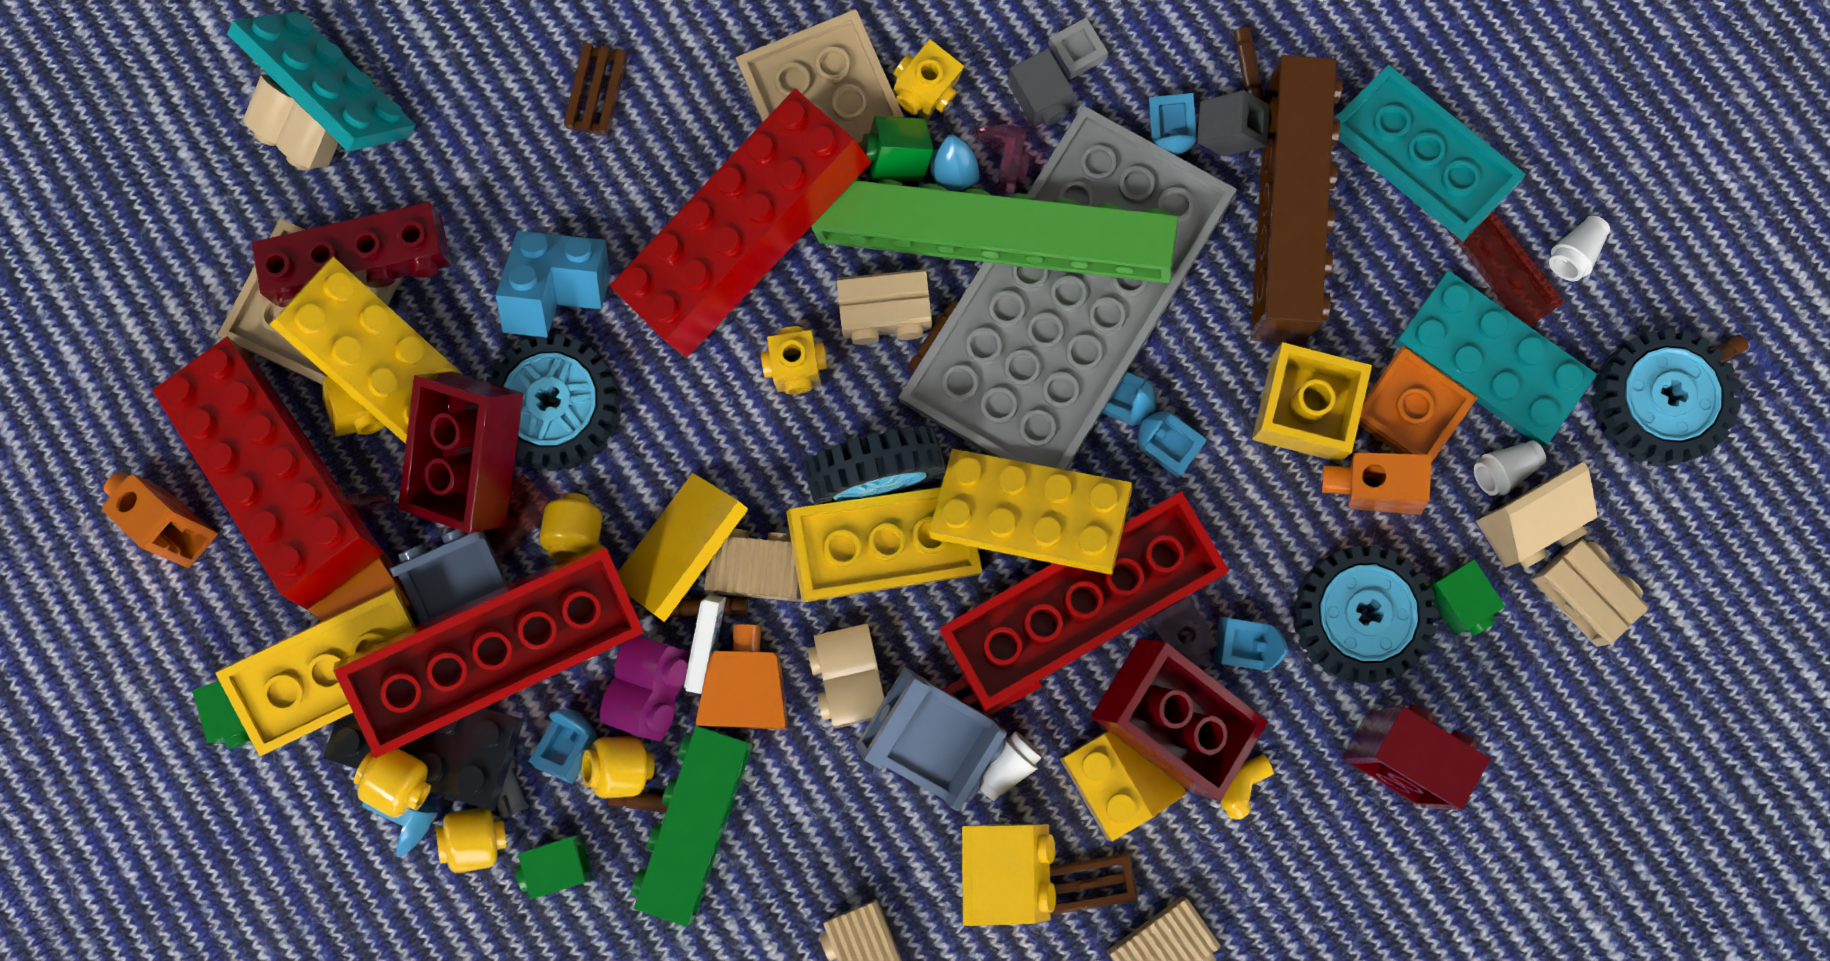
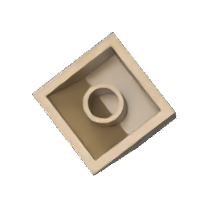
(1541, 517)

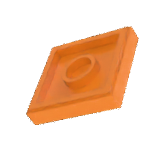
(1414, 405)

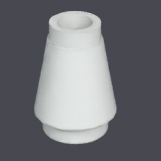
(1579, 249)
(1508, 467)
(1011, 767)

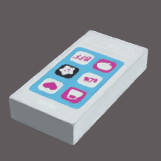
(704, 641)

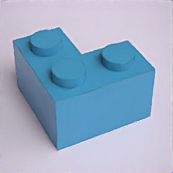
(548, 273)

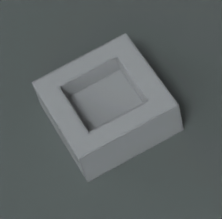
(1078, 48)

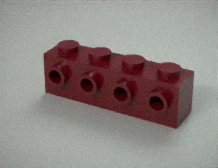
(370, 247)

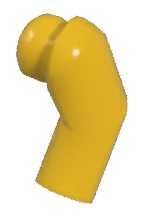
(1238, 795)

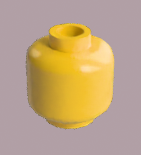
(570, 526)
(617, 767)
(392, 782)
(470, 840)

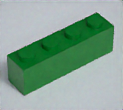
(692, 825)

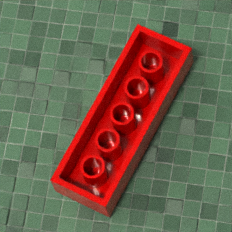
(741, 223)
(267, 474)
(1076, 610)
(487, 649)

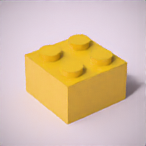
(1312, 402)

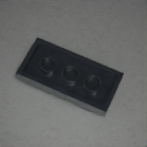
(462, 759)

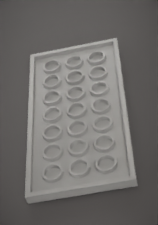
(1045, 349)

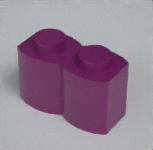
(644, 688)

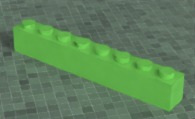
(1003, 229)

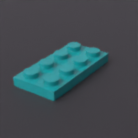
(321, 80)
(1427, 153)
(1497, 358)

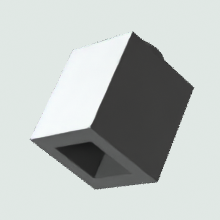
(1041, 89)
(1233, 123)

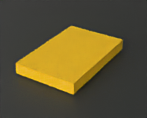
(680, 545)

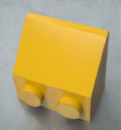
(1119, 784)
(1007, 874)

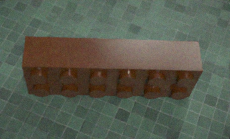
(1295, 201)

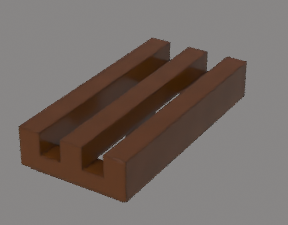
(603, 56)
(1088, 903)

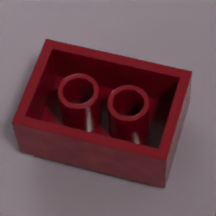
(460, 451)
(1179, 718)
(1417, 757)

